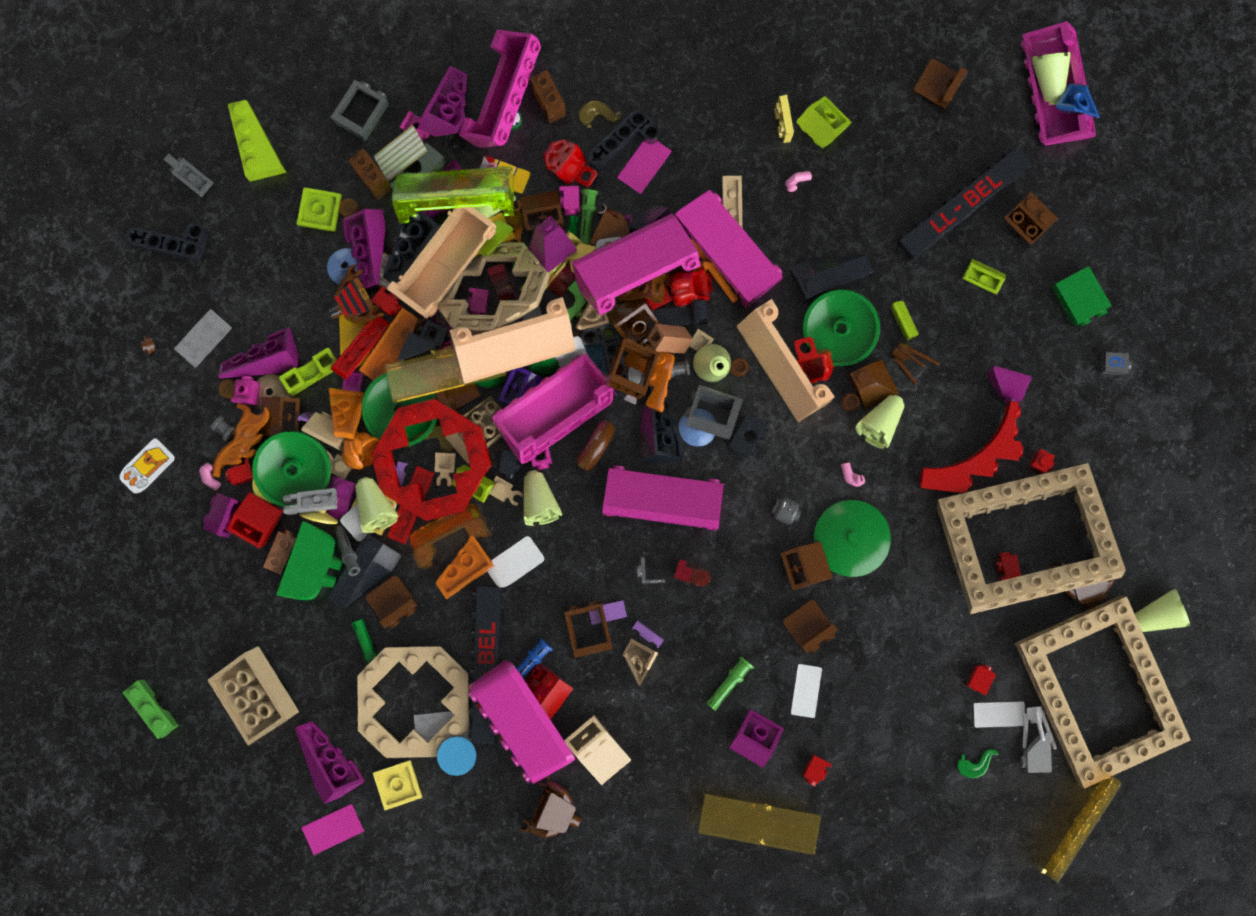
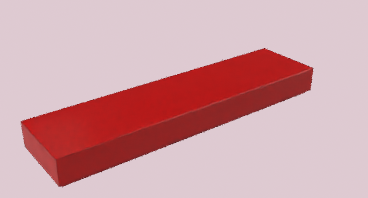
(360, 347)
(401, 529)

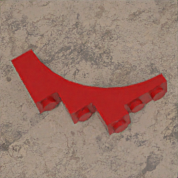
(1001, 445)

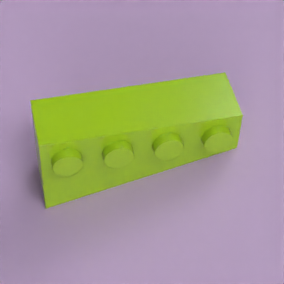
(255, 149)

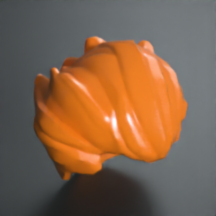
(358, 451)

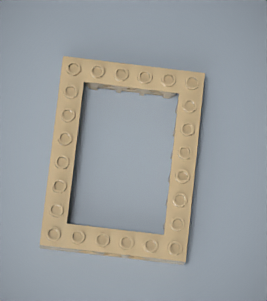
(980, 596)
(1084, 767)

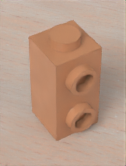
(669, 338)
(280, 552)

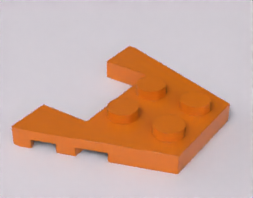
(659, 378)

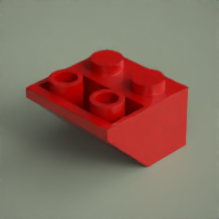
(255, 520)
(548, 689)

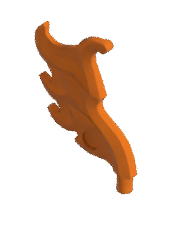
(244, 439)

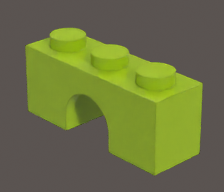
(303, 377)

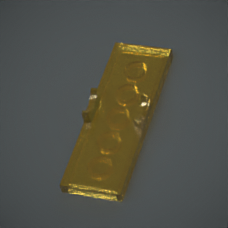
(426, 375)
(759, 824)

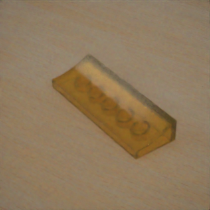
(1081, 828)

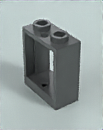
(362, 133)
(716, 398)

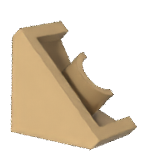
(591, 318)
(639, 659)

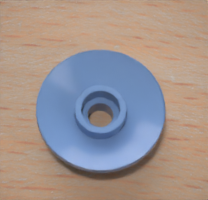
(335, 263)
(693, 436)

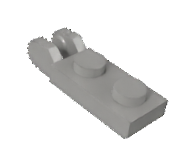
(310, 501)

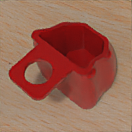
(567, 162)
(690, 286)
(815, 364)

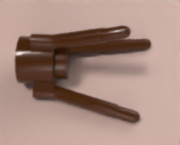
(904, 352)

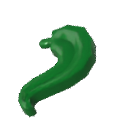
(976, 770)

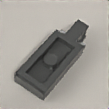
(189, 175)

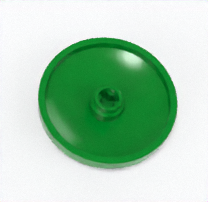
(844, 325)
(379, 410)
(290, 465)
(853, 537)

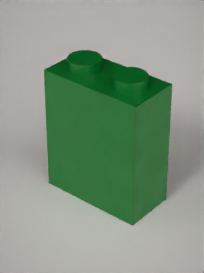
(1081, 297)

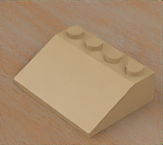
(253, 695)

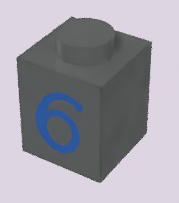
(1115, 363)

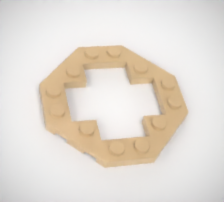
(507, 311)
(412, 659)

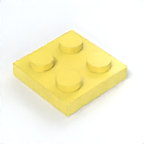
(783, 113)
(397, 785)

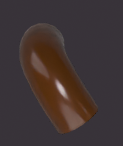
(596, 445)

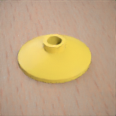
(319, 516)

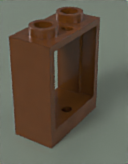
(548, 99)
(370, 174)
(623, 384)
(574, 610)

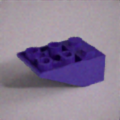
(517, 384)

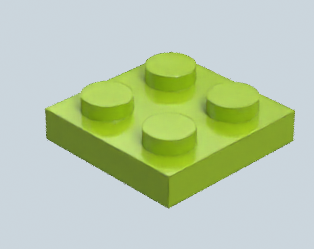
(319, 209)

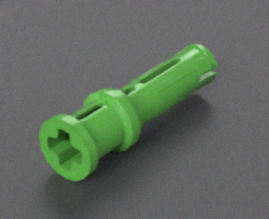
(587, 209)
(735, 675)

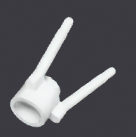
(1036, 715)

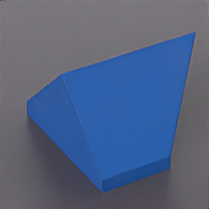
(1077, 101)

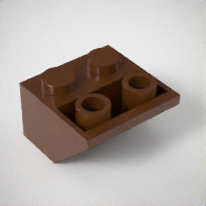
(539, 207)
(1030, 218)
(282, 415)
(806, 565)

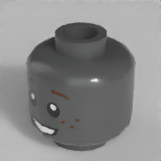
(786, 510)

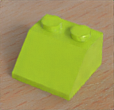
(823, 122)

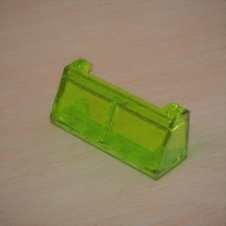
(453, 190)

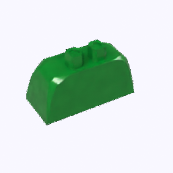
(309, 564)

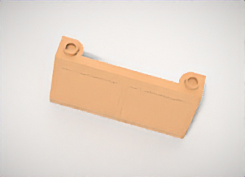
(443, 260)
(513, 344)
(780, 364)

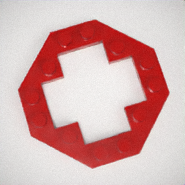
(396, 437)

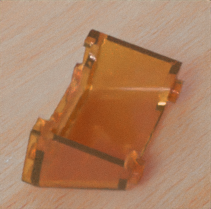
(424, 537)

